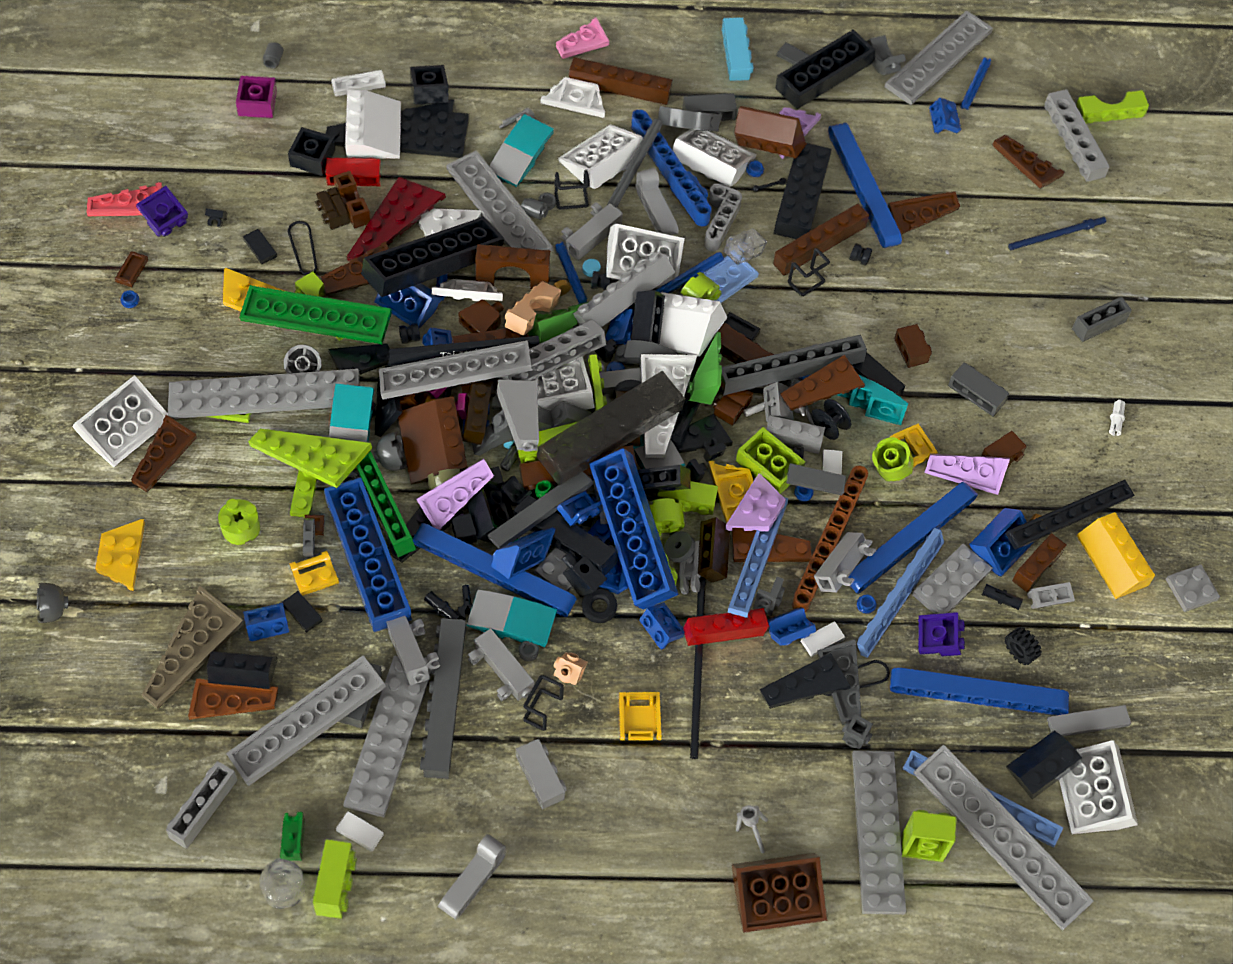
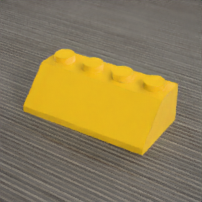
(1116, 555)

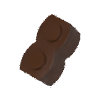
(732, 406)

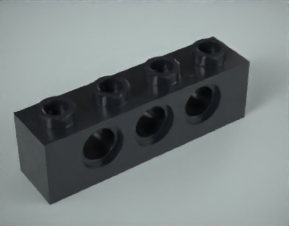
(665, 478)

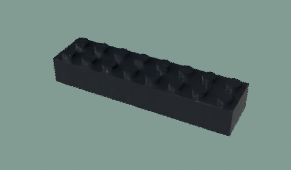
(428, 256)

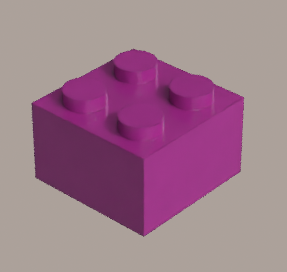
(256, 96)

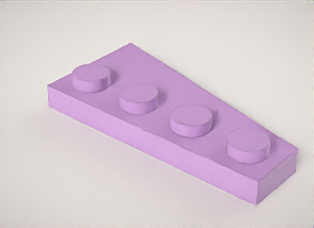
(976, 471)
(450, 496)

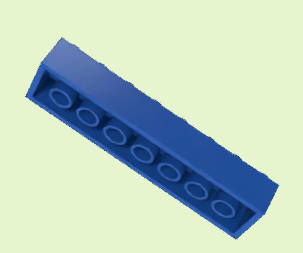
(633, 529)
(367, 553)

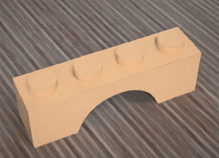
(522, 315)

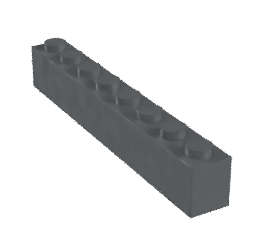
(790, 364)
(444, 699)

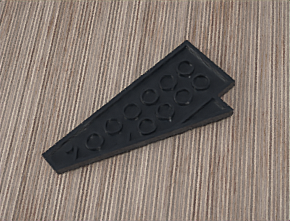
(425, 130)

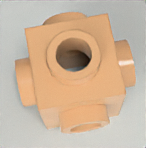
(570, 668)

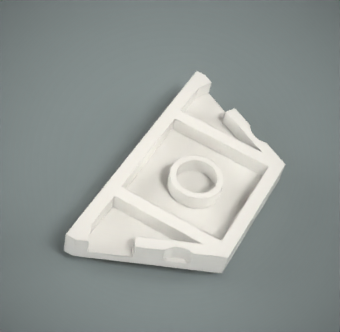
(576, 96)
(443, 219)
(463, 289)

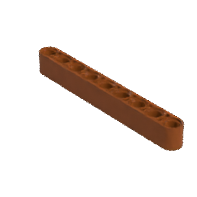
(831, 530)

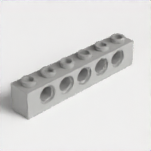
(1076, 135)
(562, 350)

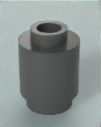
(273, 55)
(535, 208)

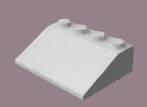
(372, 125)
(602, 155)
(713, 156)
(632, 246)
(690, 323)
(565, 384)
(121, 421)
(1098, 791)

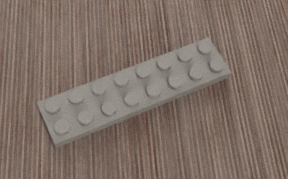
(938, 57)
(497, 203)
(455, 369)
(306, 720)
(386, 743)
(878, 833)

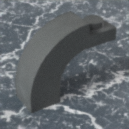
(883, 59)
(689, 119)
(633, 349)

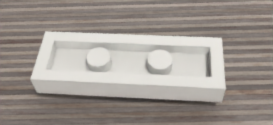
(363, 81)

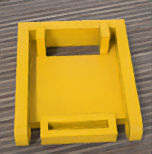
(639, 721)

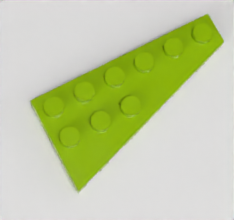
(317, 456)

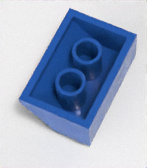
(411, 304)
(993, 544)
(523, 553)

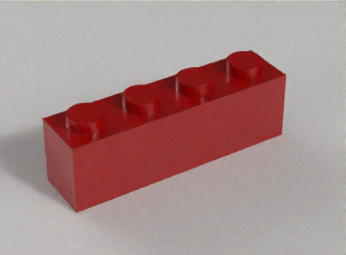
(725, 627)

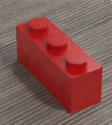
(364, 170)

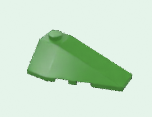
(551, 325)
(708, 376)

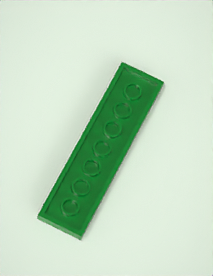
(315, 314)

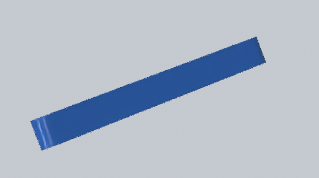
(673, 171)
(865, 185)
(911, 536)
(480, 563)
(979, 691)

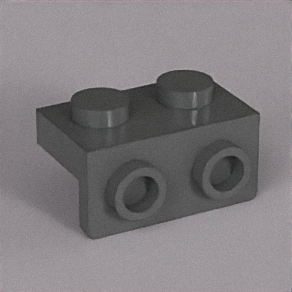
(770, 600)

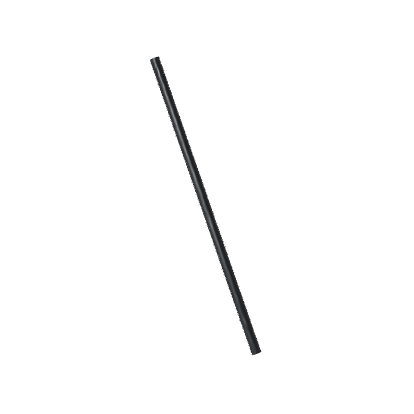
(694, 750)

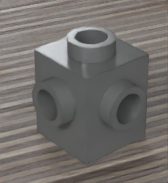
(857, 732)

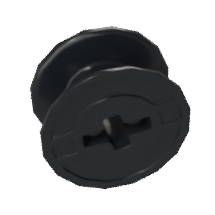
(832, 418)

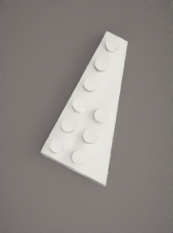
(678, 370)

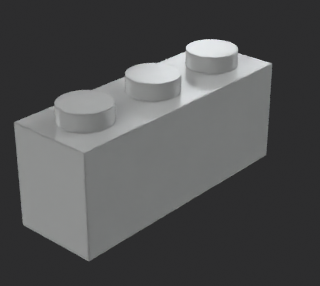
(796, 433)
(541, 773)

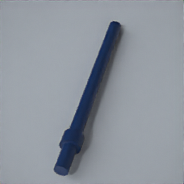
(1087, 225)

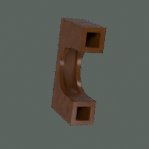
(532, 261)

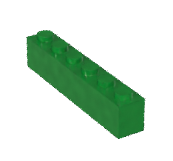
(385, 506)

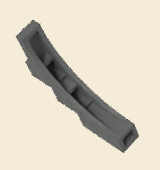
(500, 433)

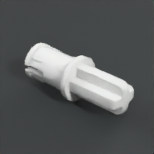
(1117, 417)

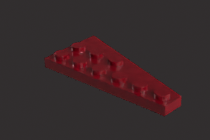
(396, 215)

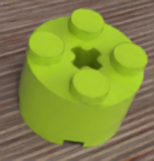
(702, 288)
(893, 459)
(668, 515)
(239, 521)

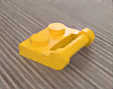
(918, 443)
(317, 578)

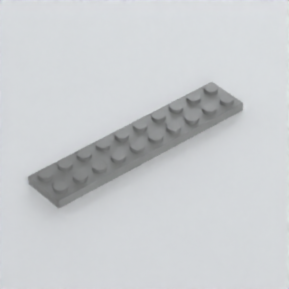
(256, 393)
(1003, 837)

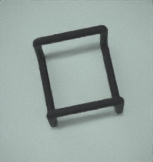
(586, 184)
(814, 270)
(531, 709)

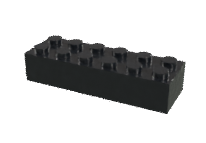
(825, 69)
(802, 191)

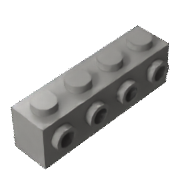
(201, 804)

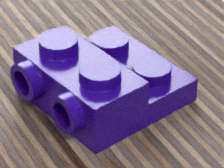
(162, 212)
(941, 634)

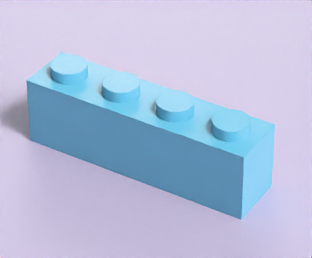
(736, 49)

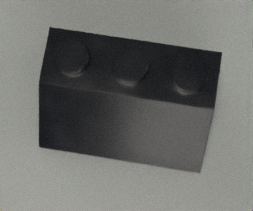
(489, 510)
(241, 669)
(1044, 764)

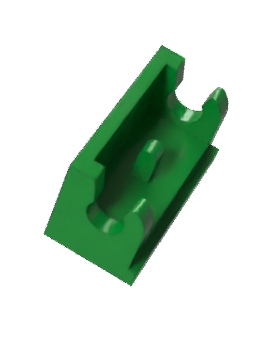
(292, 837)

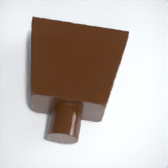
(481, 316)

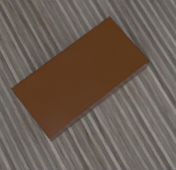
(131, 269)

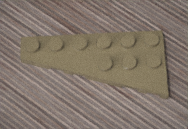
(202, 630)

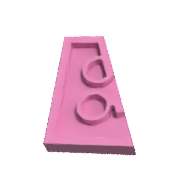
(584, 40)

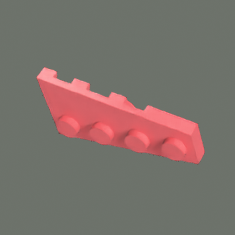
(120, 204)

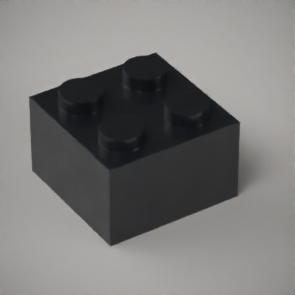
(429, 84)
(311, 151)

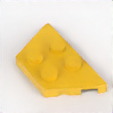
(236, 288)
(731, 484)
(120, 553)

